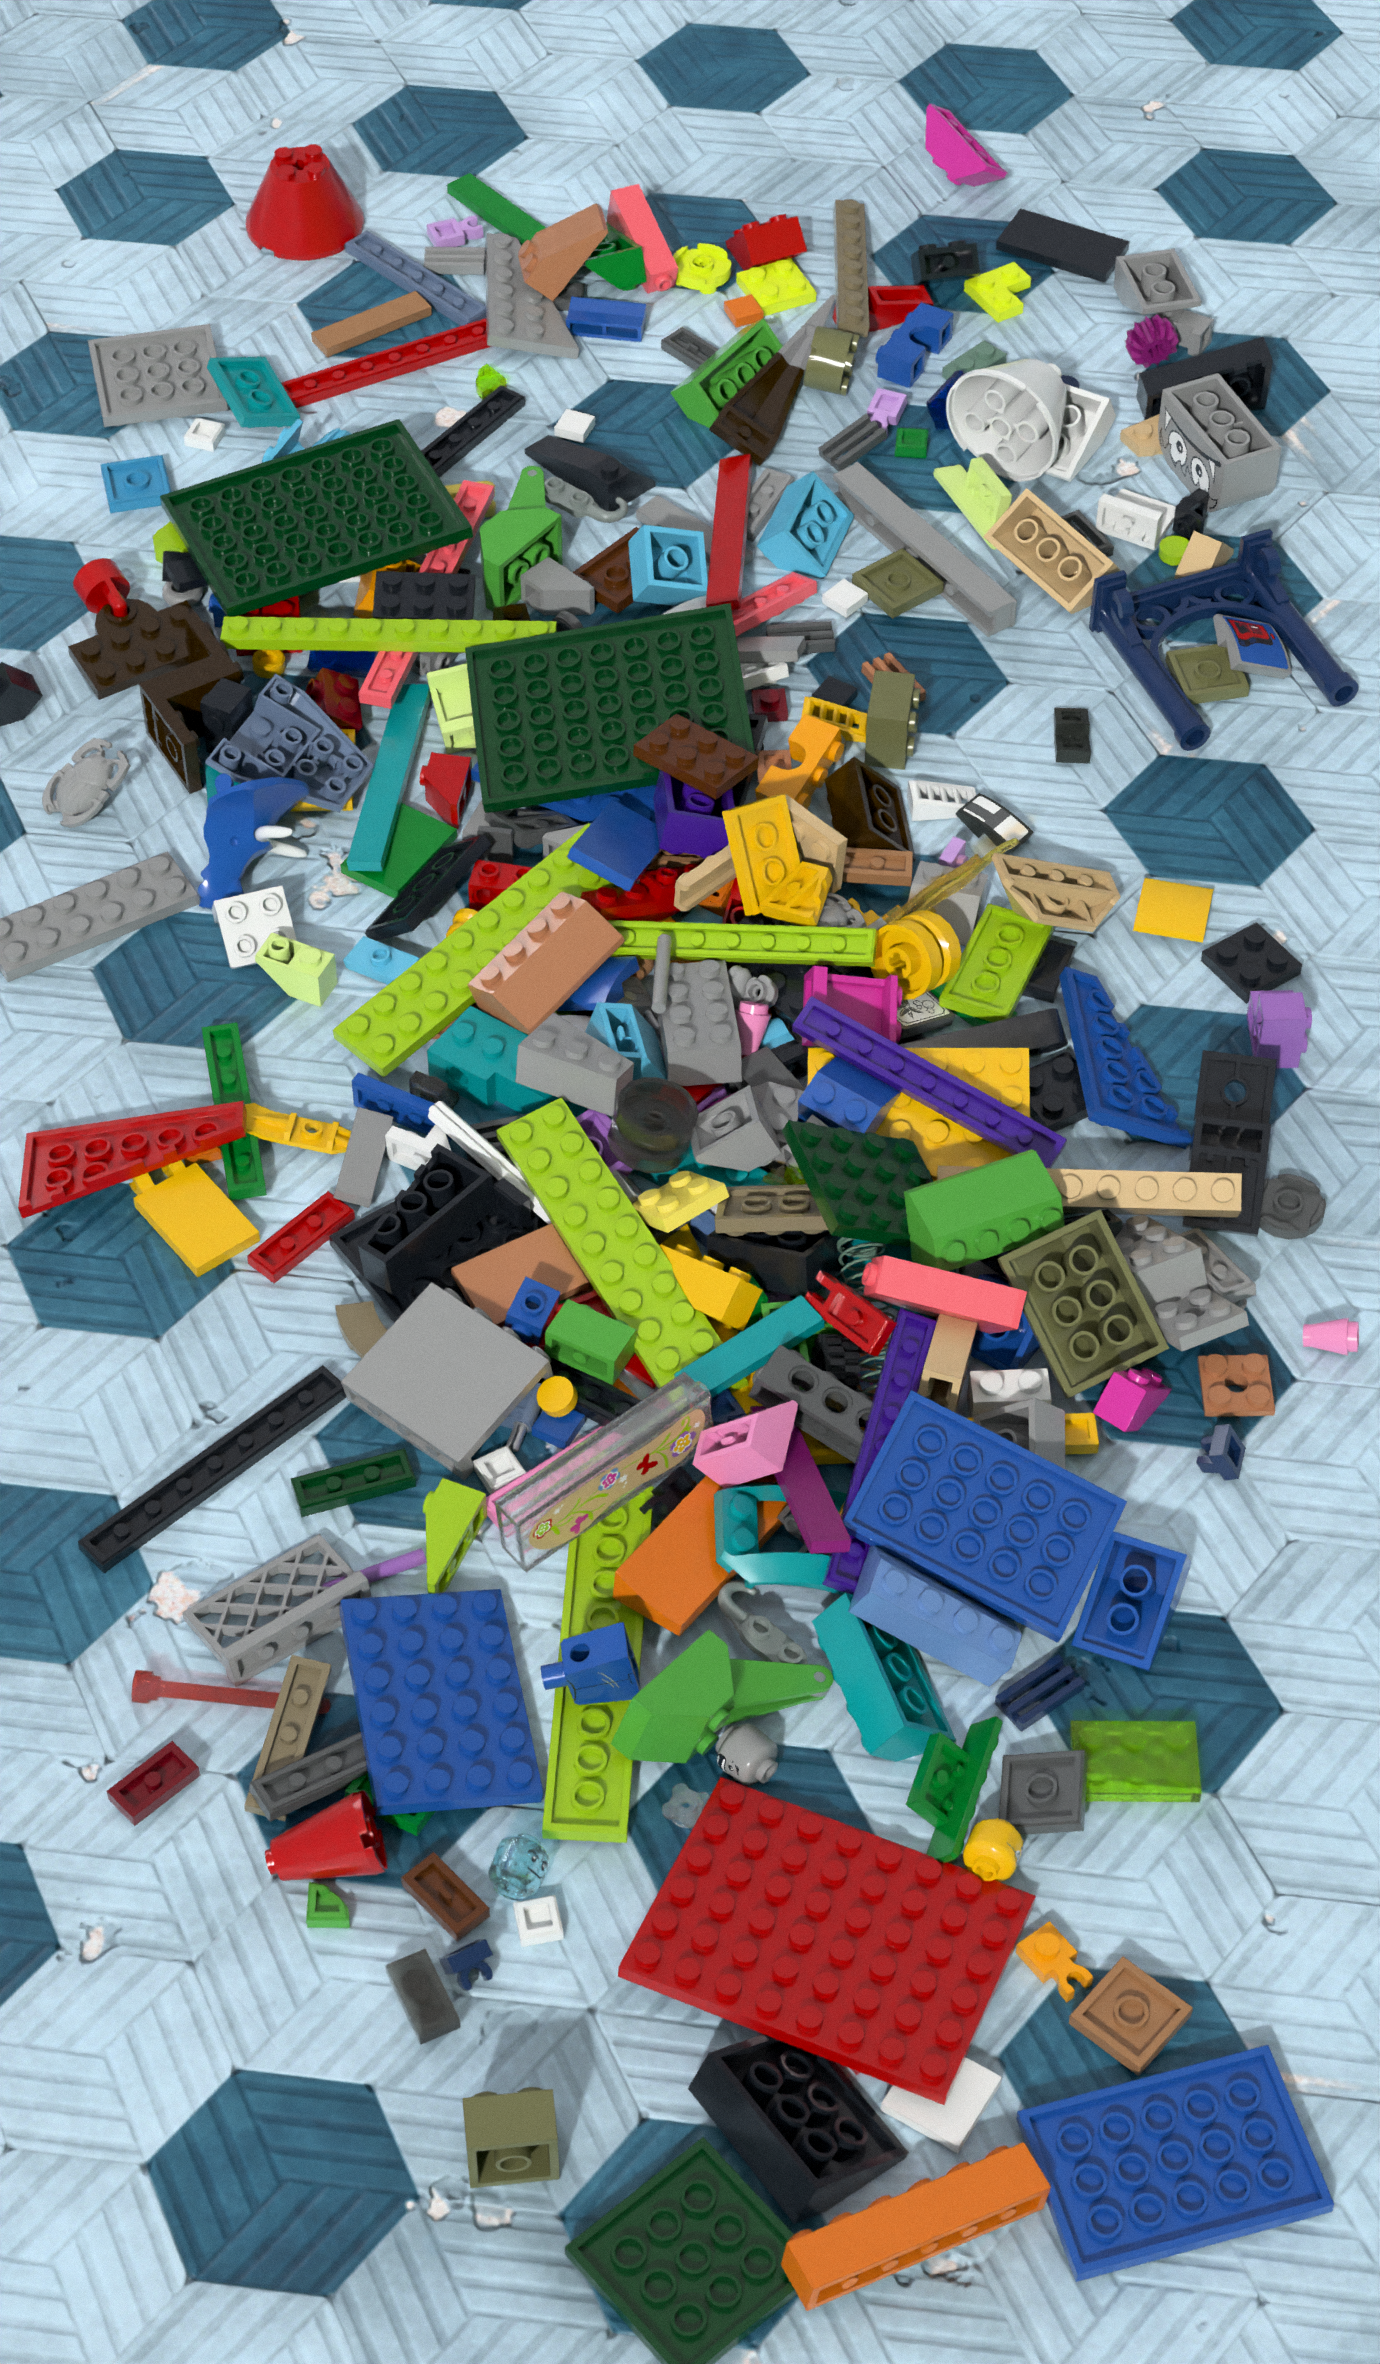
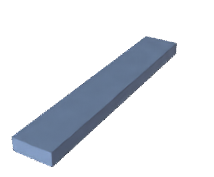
(415, 277)

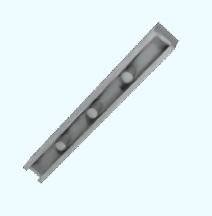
(901, 527)

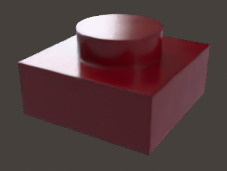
(770, 703)

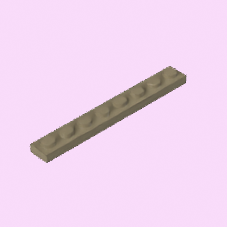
(851, 267)

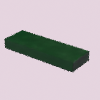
(353, 1482)

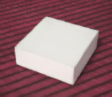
(574, 426)
(204, 434)
(845, 598)
(498, 1468)
(538, 1920)

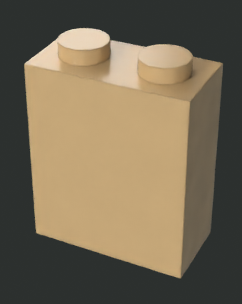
(947, 1361)

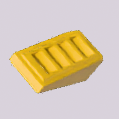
(836, 713)

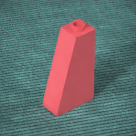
(633, 217)
(938, 1292)

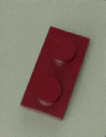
(153, 1783)

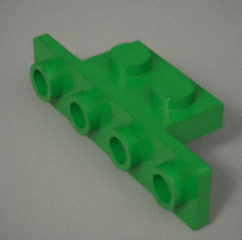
(950, 1785)

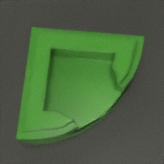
(325, 1908)

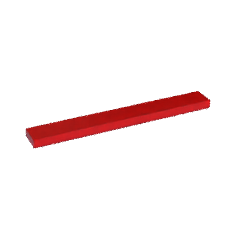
(387, 364)
(729, 532)

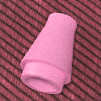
(752, 1023)
(1333, 1336)

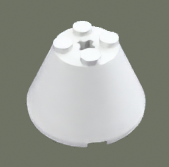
(1010, 416)

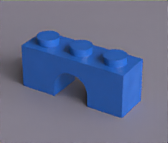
(904, 354)

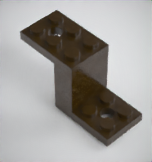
(174, 700)

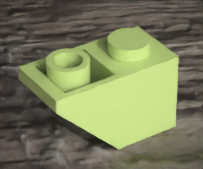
(299, 968)

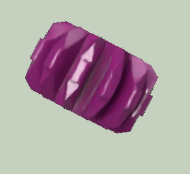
(1151, 341)

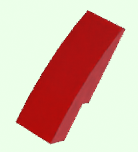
(892, 304)

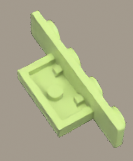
(976, 493)

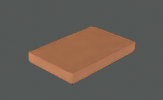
(496, 1276)

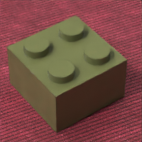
(891, 720)
(511, 2137)

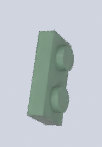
(976, 358)

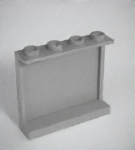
(445, 1377)

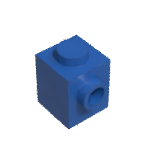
(532, 1310)

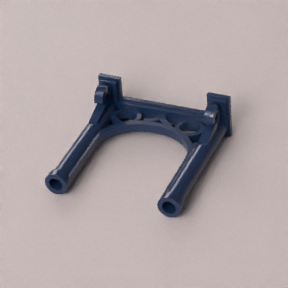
(1190, 597)

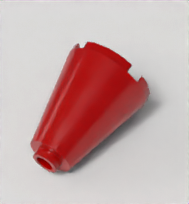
(331, 1843)

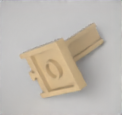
(815, 844)

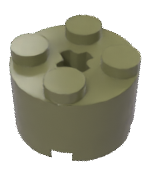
(831, 360)

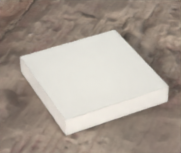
(956, 2119)

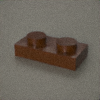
(445, 1897)

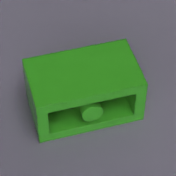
(590, 1341)

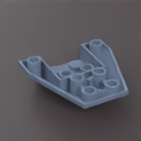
(294, 741)

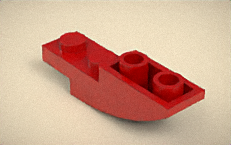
(646, 901)

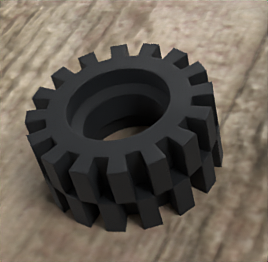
(838, 1356)

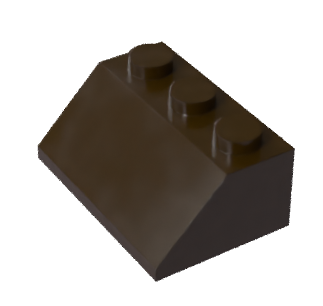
(867, 808)

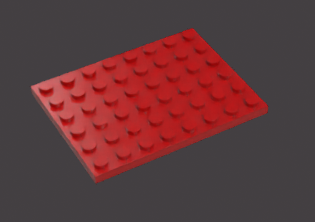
(829, 1939)

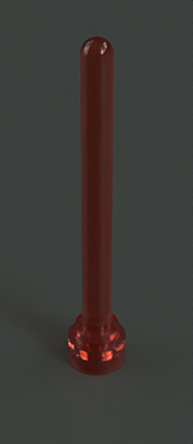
(151, 1687)

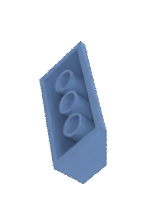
(935, 1618)

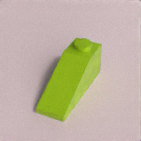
(452, 1524)

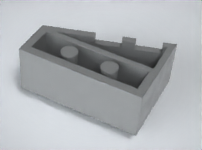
(572, 1066)

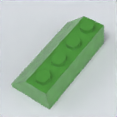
(726, 372)
(982, 1212)

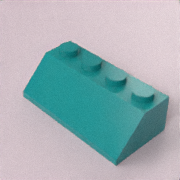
(881, 1683)

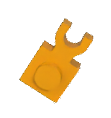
(1053, 1957)

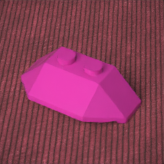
(958, 150)

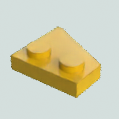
(799, 896)

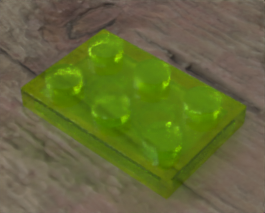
(1139, 1760)

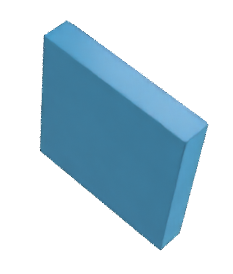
(135, 483)

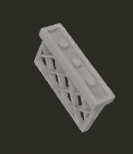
(293, 1626)

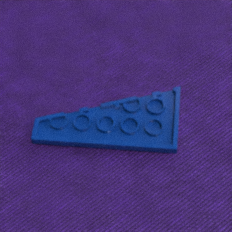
(1113, 1075)

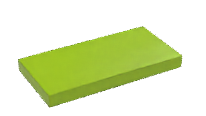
(996, 965)

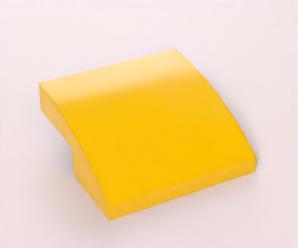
(1173, 910)

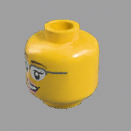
(993, 1850)

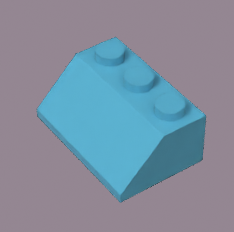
(806, 528)

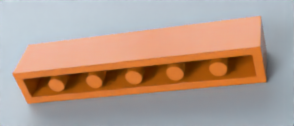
(914, 2225)

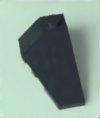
(591, 471)

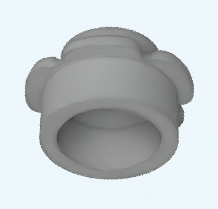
(767, 988)

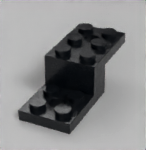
(1233, 1134)

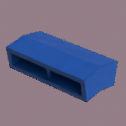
(606, 319)

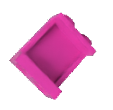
(863, 999)

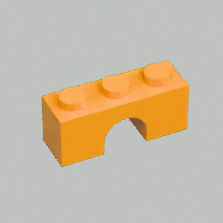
(816, 747)

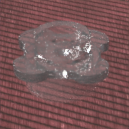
(680, 1815)

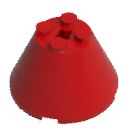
(303, 207)

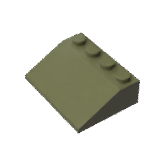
(1083, 1303)

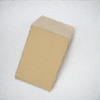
(1202, 555)

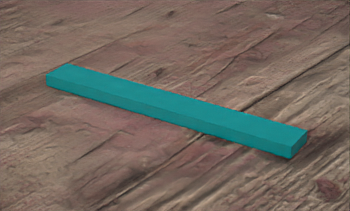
(389, 779)

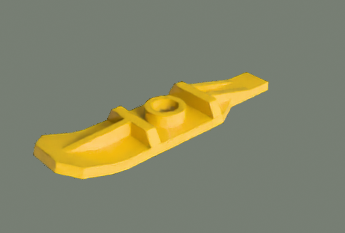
(293, 1130)

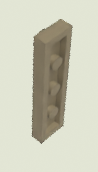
(292, 1719)

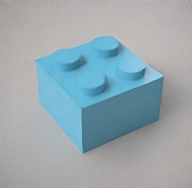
(667, 565)

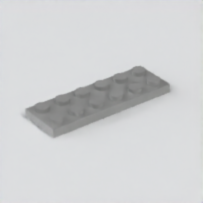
(93, 915)

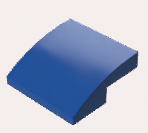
(602, 985)

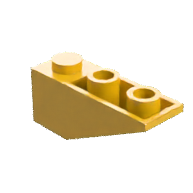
(711, 1290)

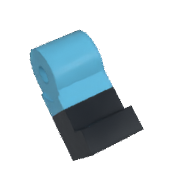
(786, 1047)

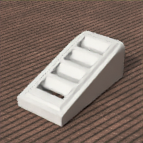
(930, 799)

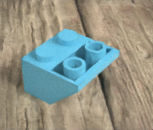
(630, 1035)

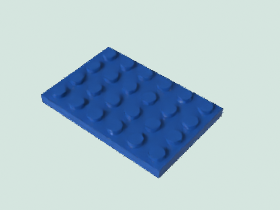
(984, 1516)
(439, 1702)
(1174, 2162)

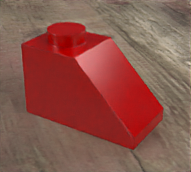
(447, 785)

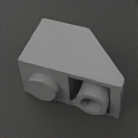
(556, 589)

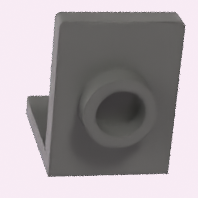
(501, 845)

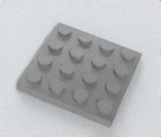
(155, 375)

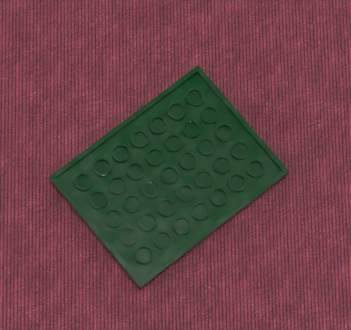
(315, 517)
(569, 705)

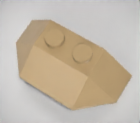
(1056, 892)

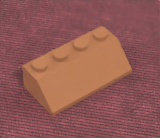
(545, 963)

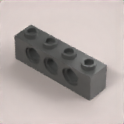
(836, 1430)

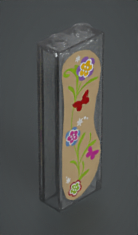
(603, 1472)

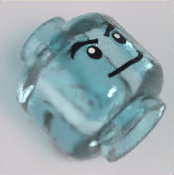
(518, 1867)

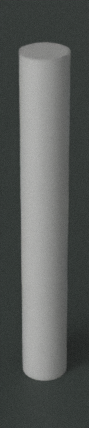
(661, 973)

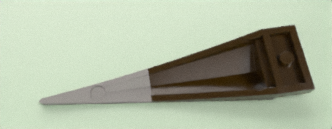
(759, 409)

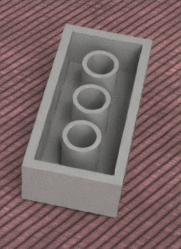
(700, 1026)

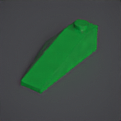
(618, 260)

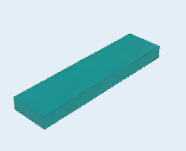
(755, 1346)

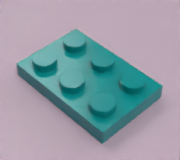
(253, 391)

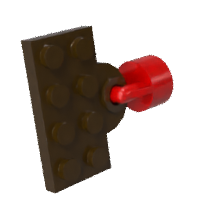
(131, 636)

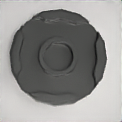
(1291, 1207)

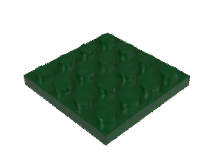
(858, 1179)
(688, 2259)

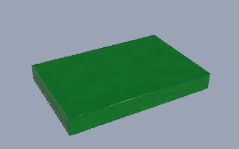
(411, 847)

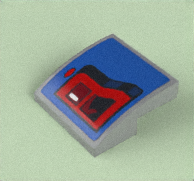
(1252, 646)

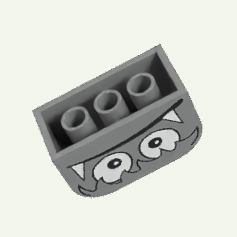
(1216, 443)

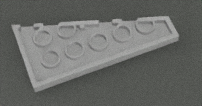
(516, 312)

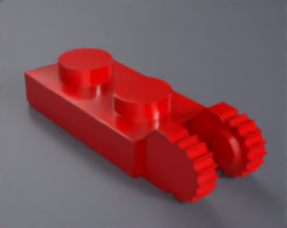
(852, 1314)

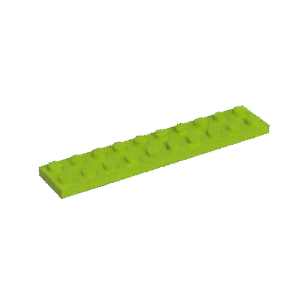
(436, 986)
(609, 1240)
(586, 1774)

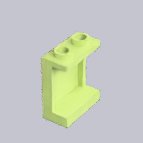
(453, 707)

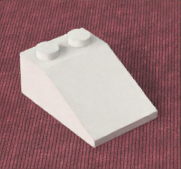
(1083, 431)

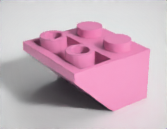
(746, 1446)

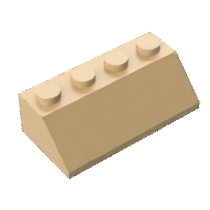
(1050, 551)

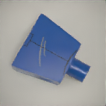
(596, 1667)

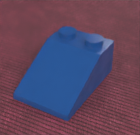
(1131, 1601)

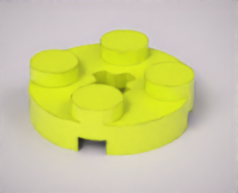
(695, 276)

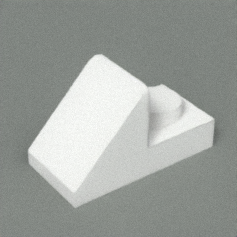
(411, 1149)

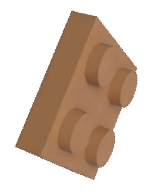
(1130, 2016)

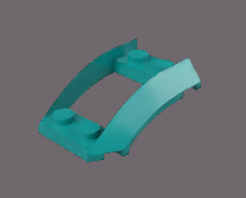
(738, 1540)

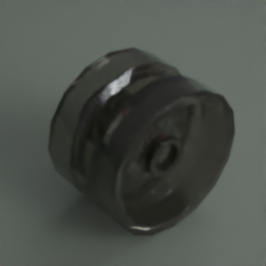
(652, 1125)

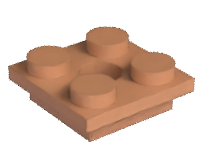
(1246, 1371)

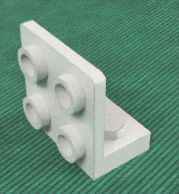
(1134, 518)
(249, 921)

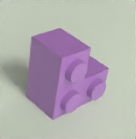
(1278, 1026)

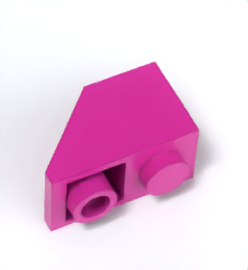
(1131, 1398)

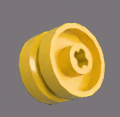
(919, 951)

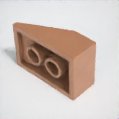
(561, 249)

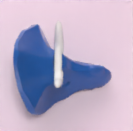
(242, 828)

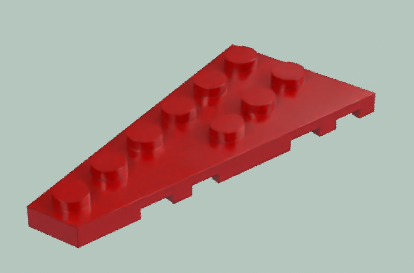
(94, 1156)

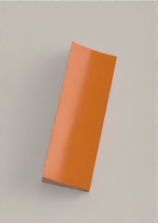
(676, 1566)

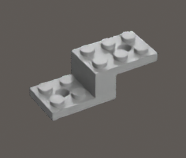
(1176, 1285)

